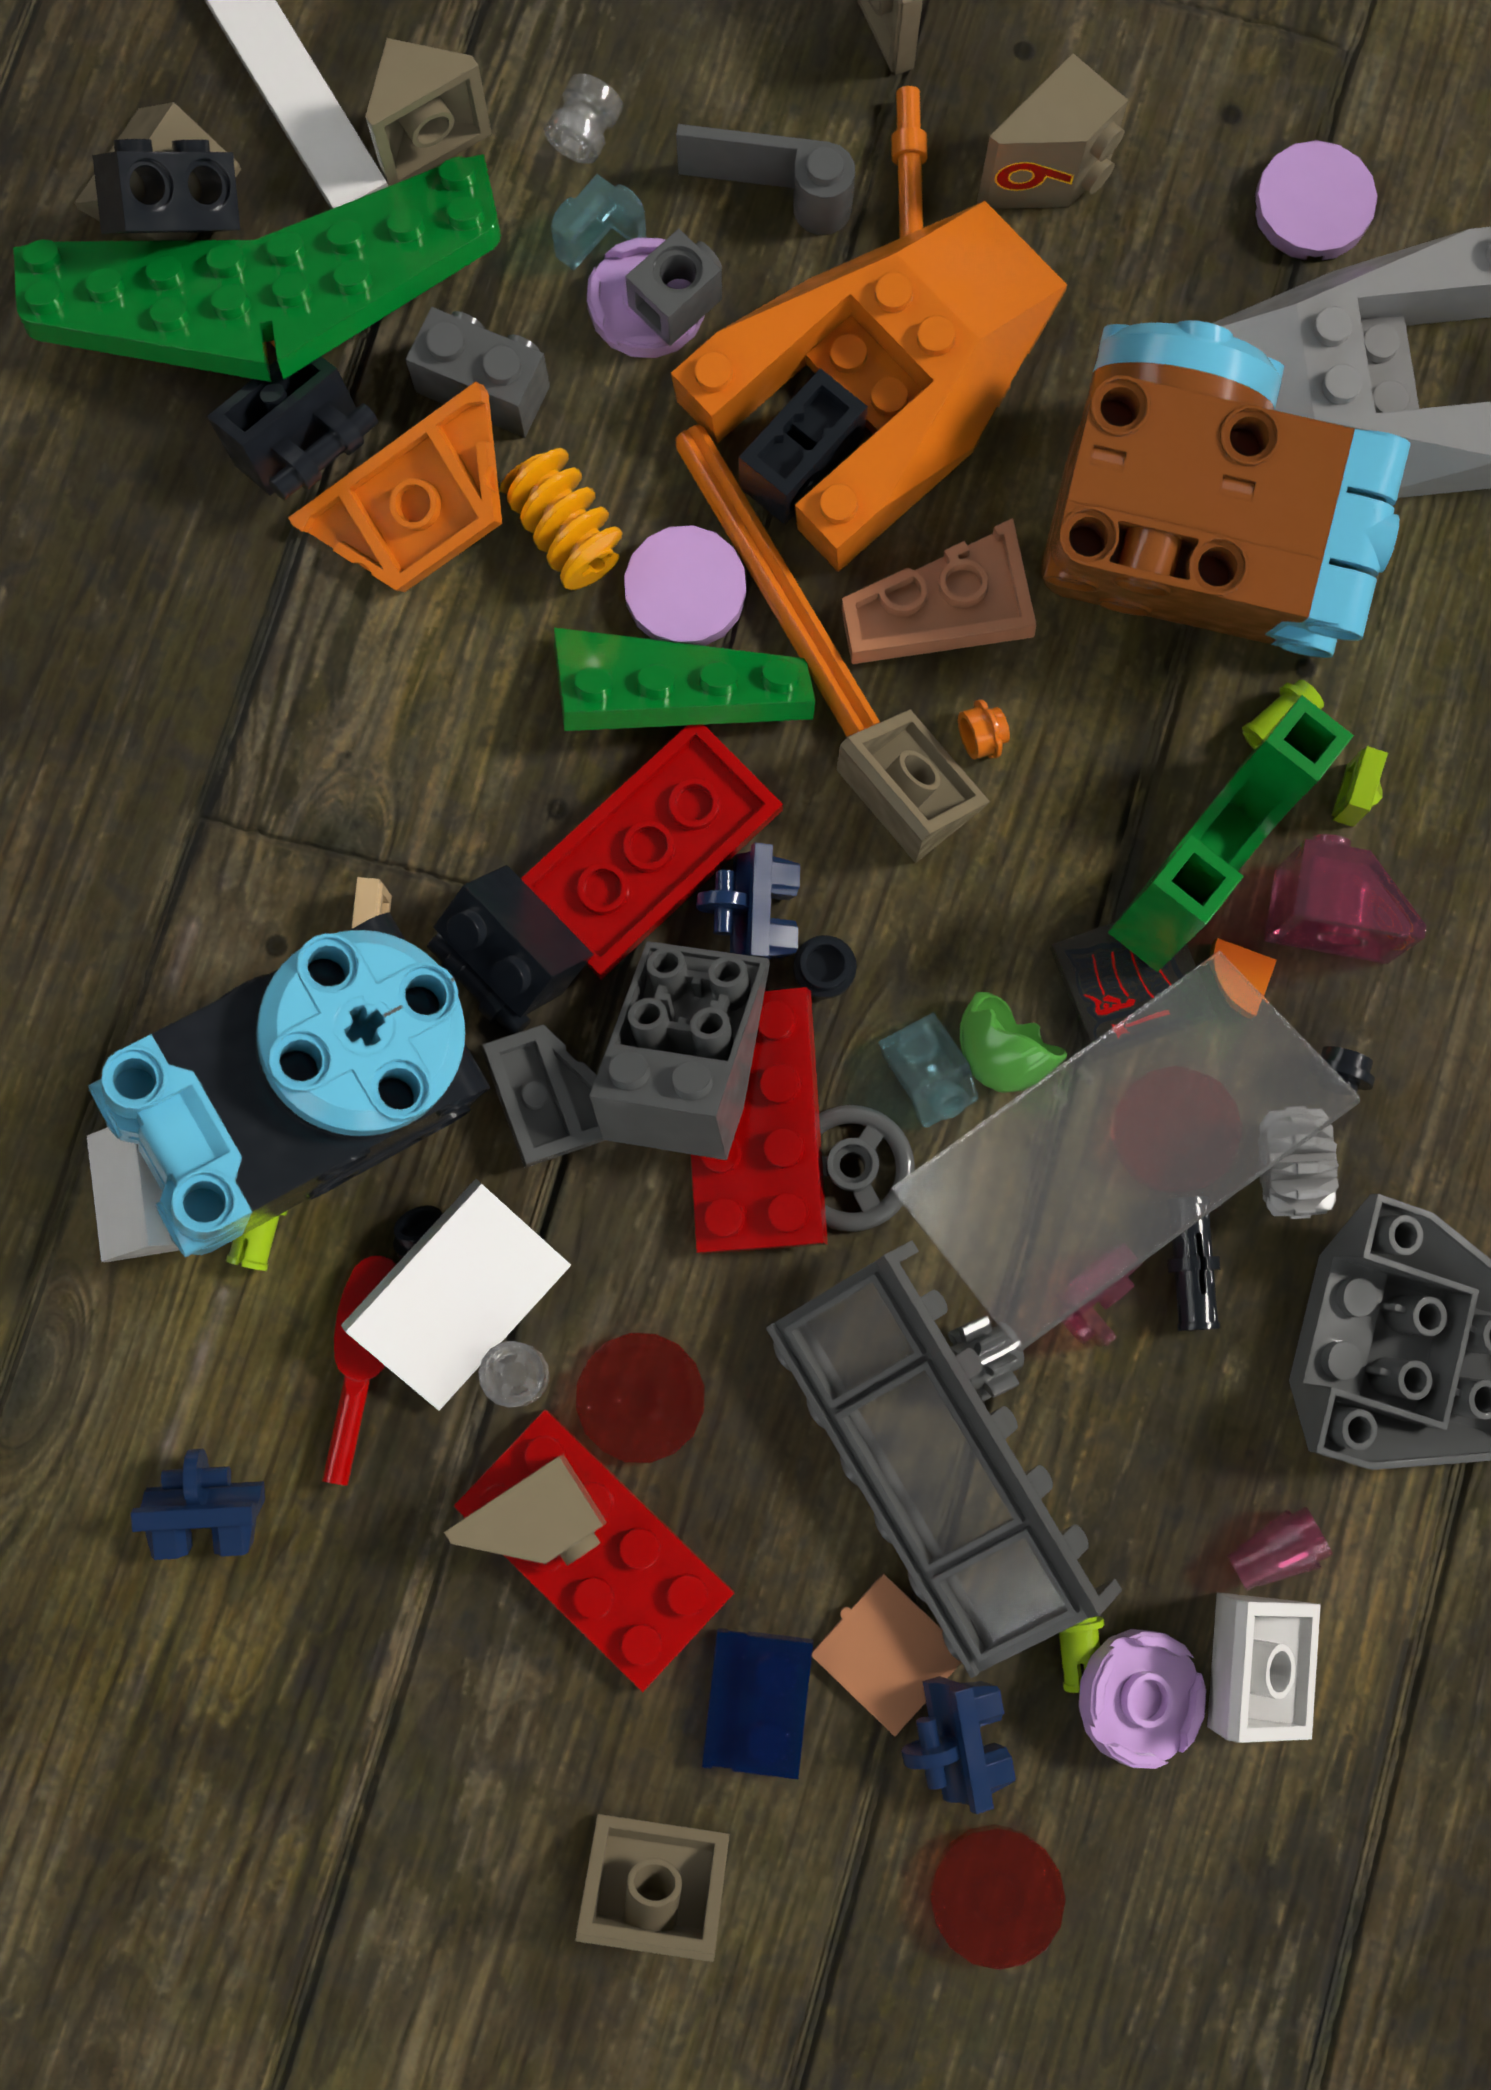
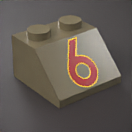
(1055, 142)

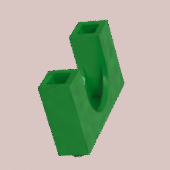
(1207, 859)

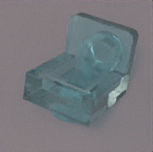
(588, 218)
(930, 1070)

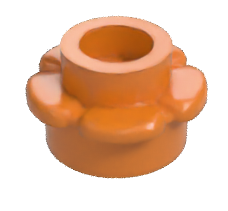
(983, 730)

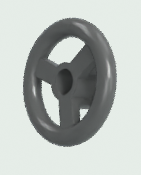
(877, 1127)

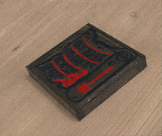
(1109, 980)

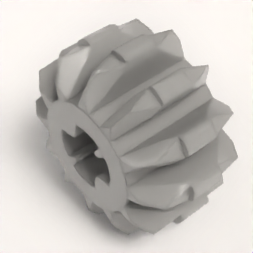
(1304, 1180)

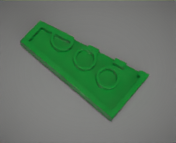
(659, 683)

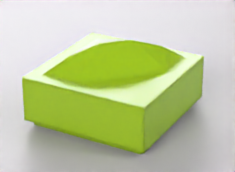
(1360, 786)

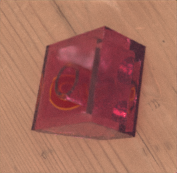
(1340, 903)

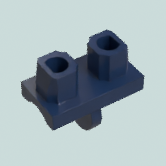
(744, 903)
(198, 1499)
(952, 1743)

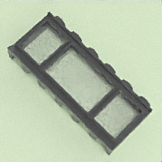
(937, 1465)

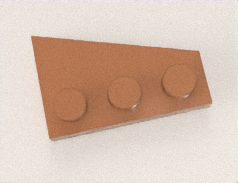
(955, 602)

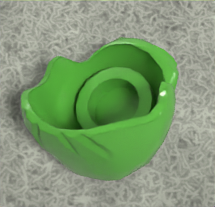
(1003, 1052)

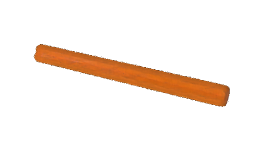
(775, 580)

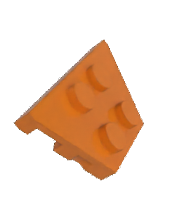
(415, 497)

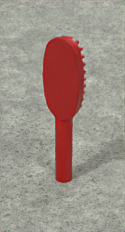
(356, 1365)

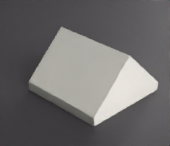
(125, 1200)
(1263, 1668)

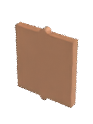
(885, 1653)

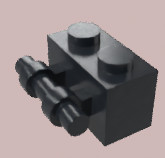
(291, 427)
(507, 948)

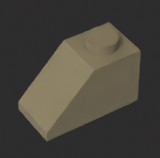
(535, 1518)

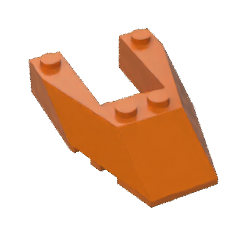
(913, 332)

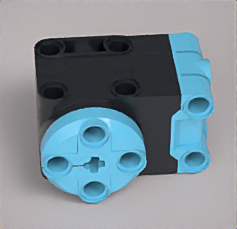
(293, 1082)

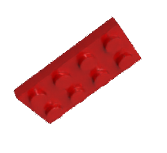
(652, 845)
(773, 1177)
(634, 1592)

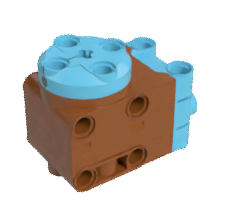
(1213, 504)

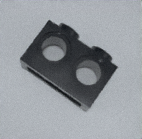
(167, 198)
(802, 445)

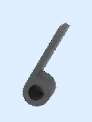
(815, 169)

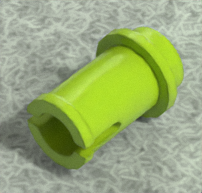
(1262, 724)
(254, 1246)
(1076, 1648)

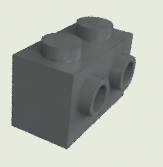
(459, 350)

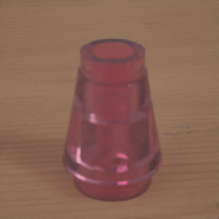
(1281, 1550)

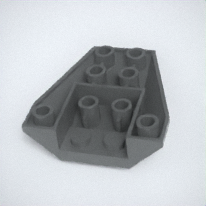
(1396, 1343)

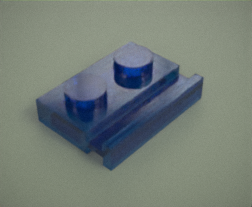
(758, 1703)

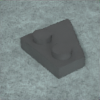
(543, 1094)

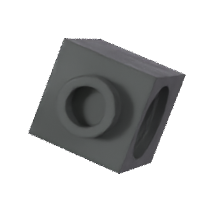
(672, 310)

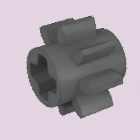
(996, 1353)

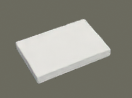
(456, 1295)

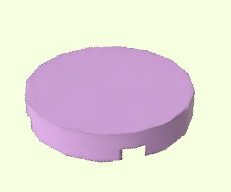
(1315, 200)
(609, 303)
(685, 586)
(1142, 1698)

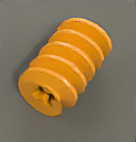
(560, 518)

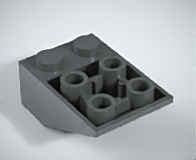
(682, 1051)

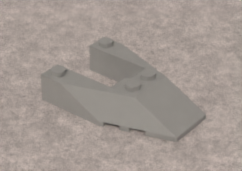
(1352, 356)

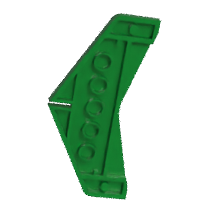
(301, 286)

